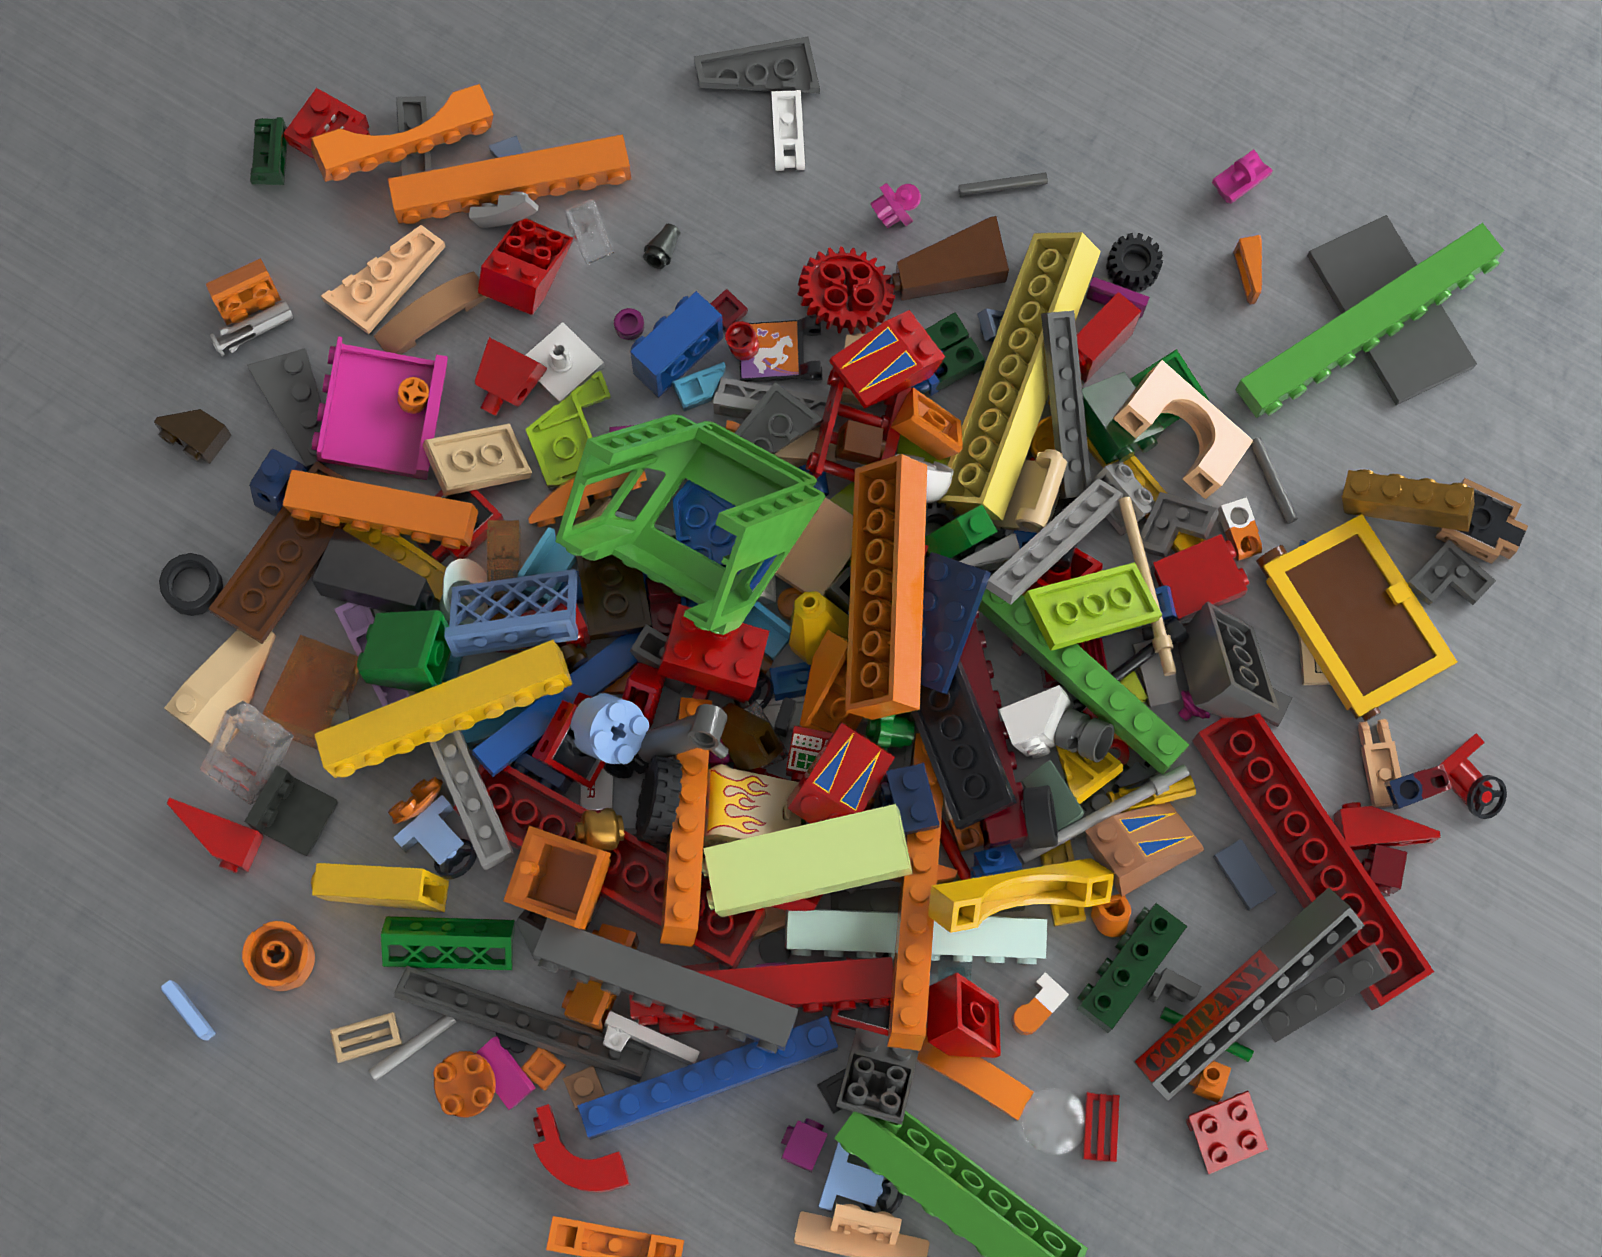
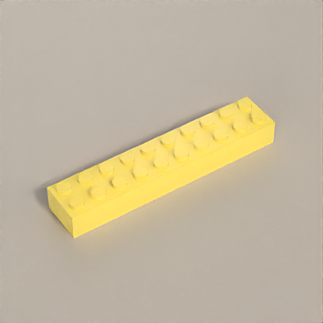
(1015, 374)

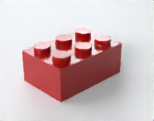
(713, 660)

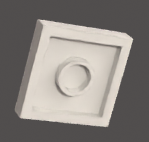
(567, 362)

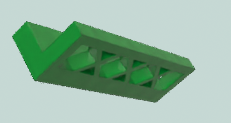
(447, 936)

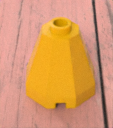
(810, 620)

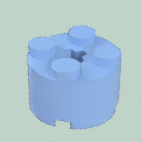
(609, 728)

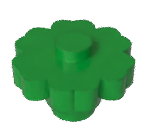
(890, 731)

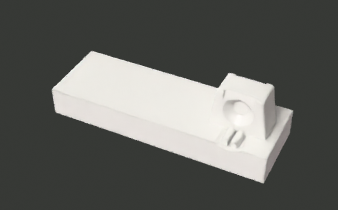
(621, 1029)

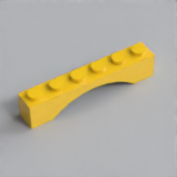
(970, 901)

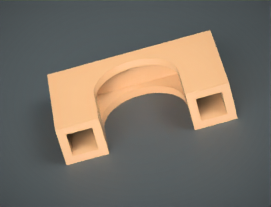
(1219, 438)

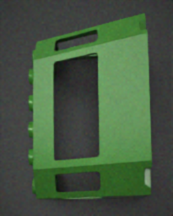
(770, 512)

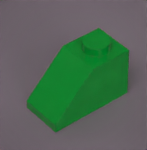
(961, 533)

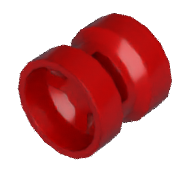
(737, 336)

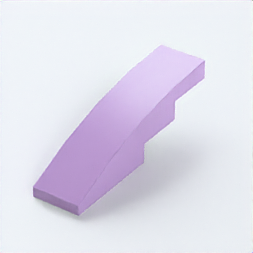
(356, 622)

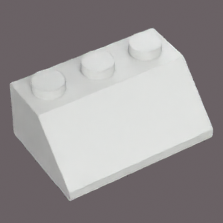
(1035, 720)

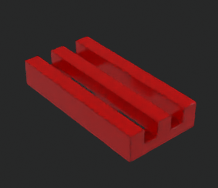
(1114, 1118)

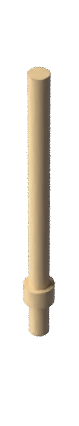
(1162, 642)

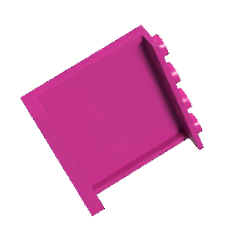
(362, 413)

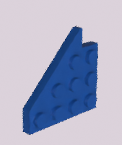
(695, 526)

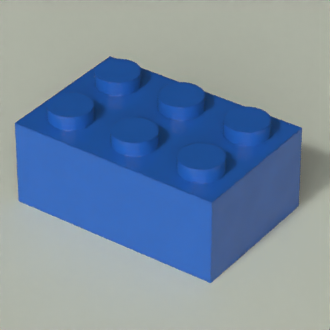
(676, 343)

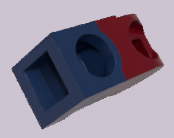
(1417, 786)

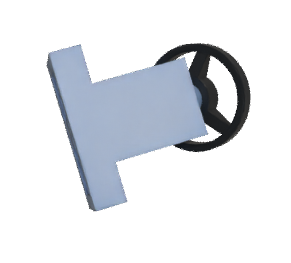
(438, 839)
(856, 1184)

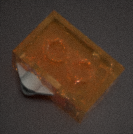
(313, 690)

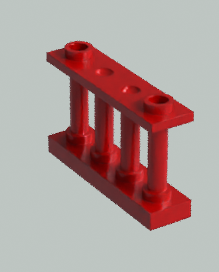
(817, 460)

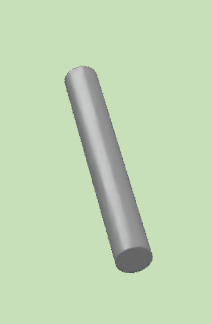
(411, 1046)

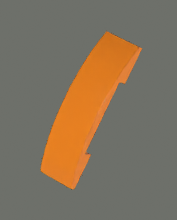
(979, 1078)
(597, 1240)

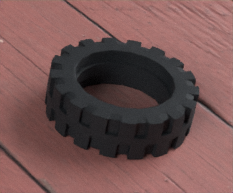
(658, 800)

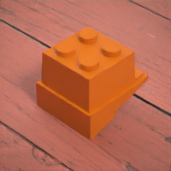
(558, 878)

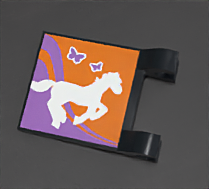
(782, 352)

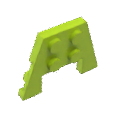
(563, 431)

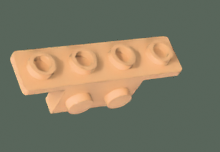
(858, 1234)

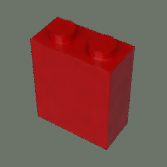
(1105, 334)
(1201, 576)

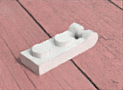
(788, 129)

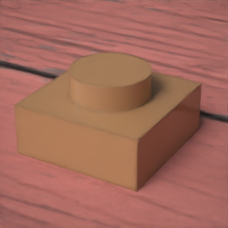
(584, 1086)

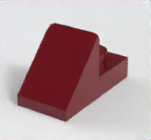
(661, 605)

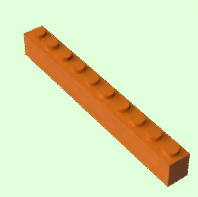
(915, 927)

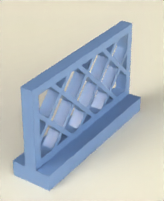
(513, 630)

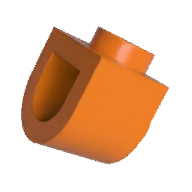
(1112, 917)
(1211, 1081)

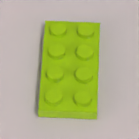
(1092, 606)

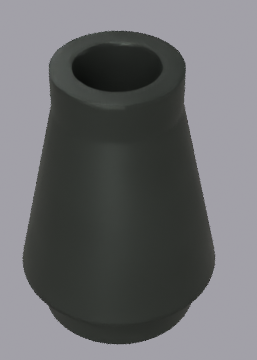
(661, 247)

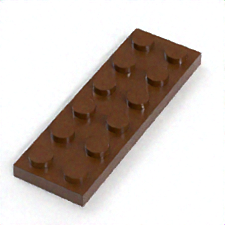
(274, 571)

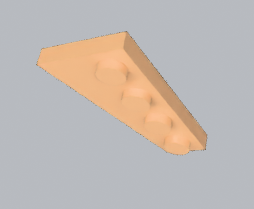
(384, 280)

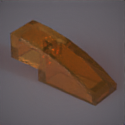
(503, 556)

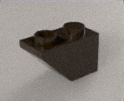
(195, 431)
(748, 739)

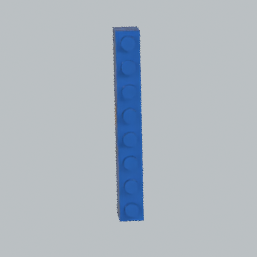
(704, 1079)

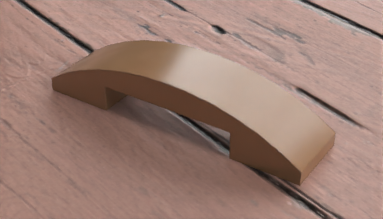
(428, 312)

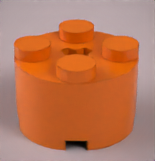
(270, 940)

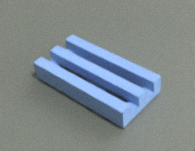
(188, 1010)

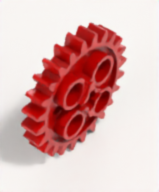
(827, 295)

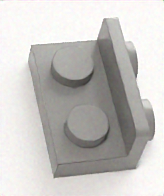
(1122, 478)

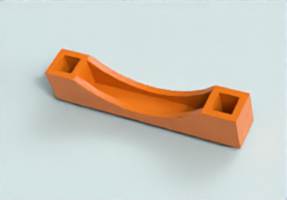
(347, 152)

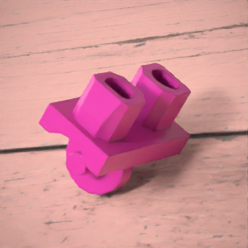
(1241, 177)
(893, 205)

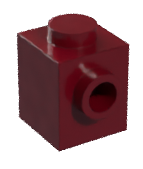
(1386, 868)

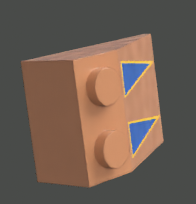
(1142, 844)

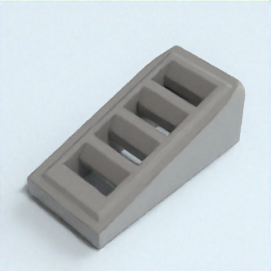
(994, 555)

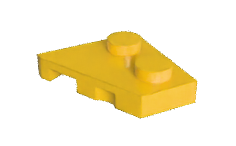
(1087, 776)

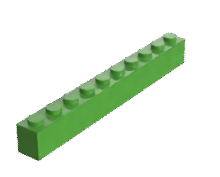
(1369, 320)

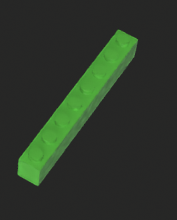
(1089, 684)

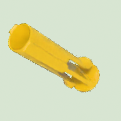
(1178, 790)

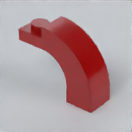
(587, 1175)

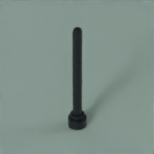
(1178, 635)

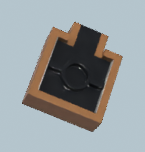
(1492, 526)

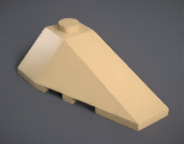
(220, 684)

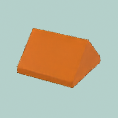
(929, 426)

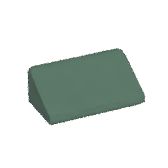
(1065, 804)

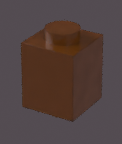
(859, 443)

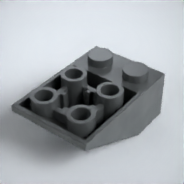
(877, 1077)

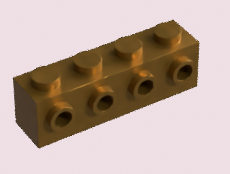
(1408, 500)

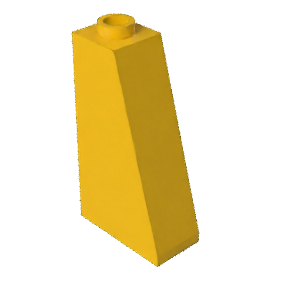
(380, 886)

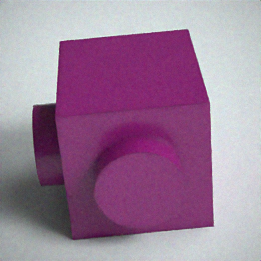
(803, 1143)

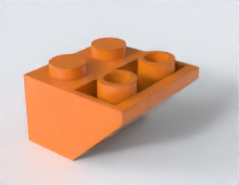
(243, 292)

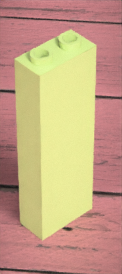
(806, 861)

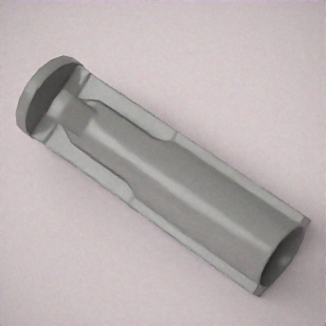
(251, 327)

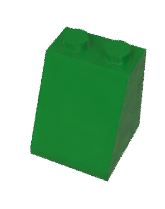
(405, 650)

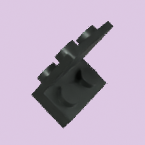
(291, 811)

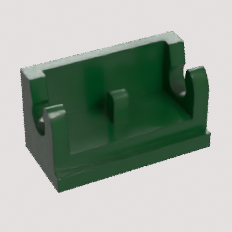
(269, 152)

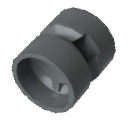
(1086, 735)

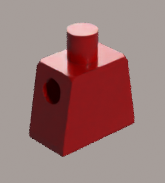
(506, 376)

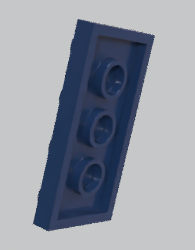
(949, 609)

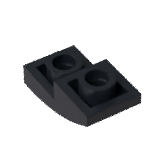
(1133, 776)

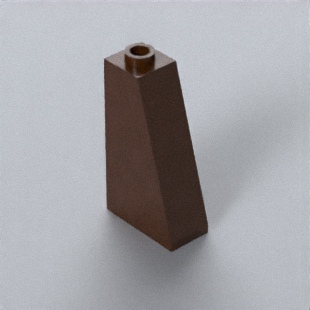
(955, 263)

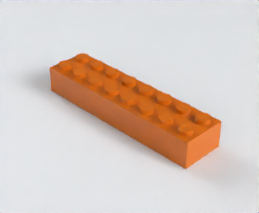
(886, 588)

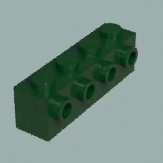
(1131, 968)

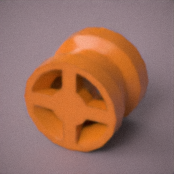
(414, 388)

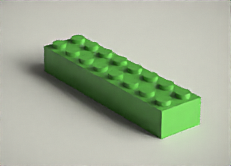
(955, 1189)

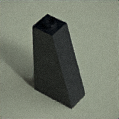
(369, 578)

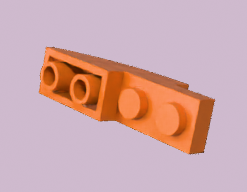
(555, 503)

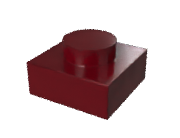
(730, 308)

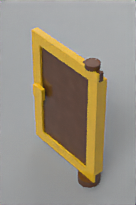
(1356, 616)

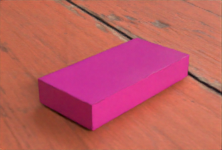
(510, 1079)

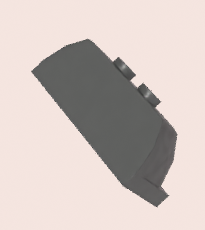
(1226, 666)

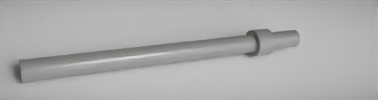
(1156, 785)

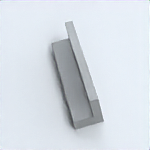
(741, 407)

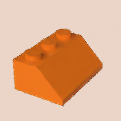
(588, 1002)

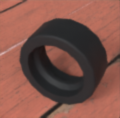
(180, 564)
(1040, 817)

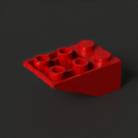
(523, 265)

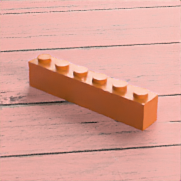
(380, 508)

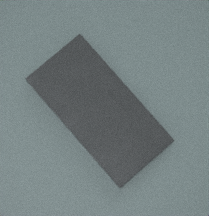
(1425, 349)

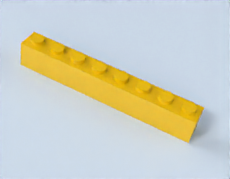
(443, 709)

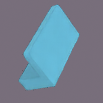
(547, 558)

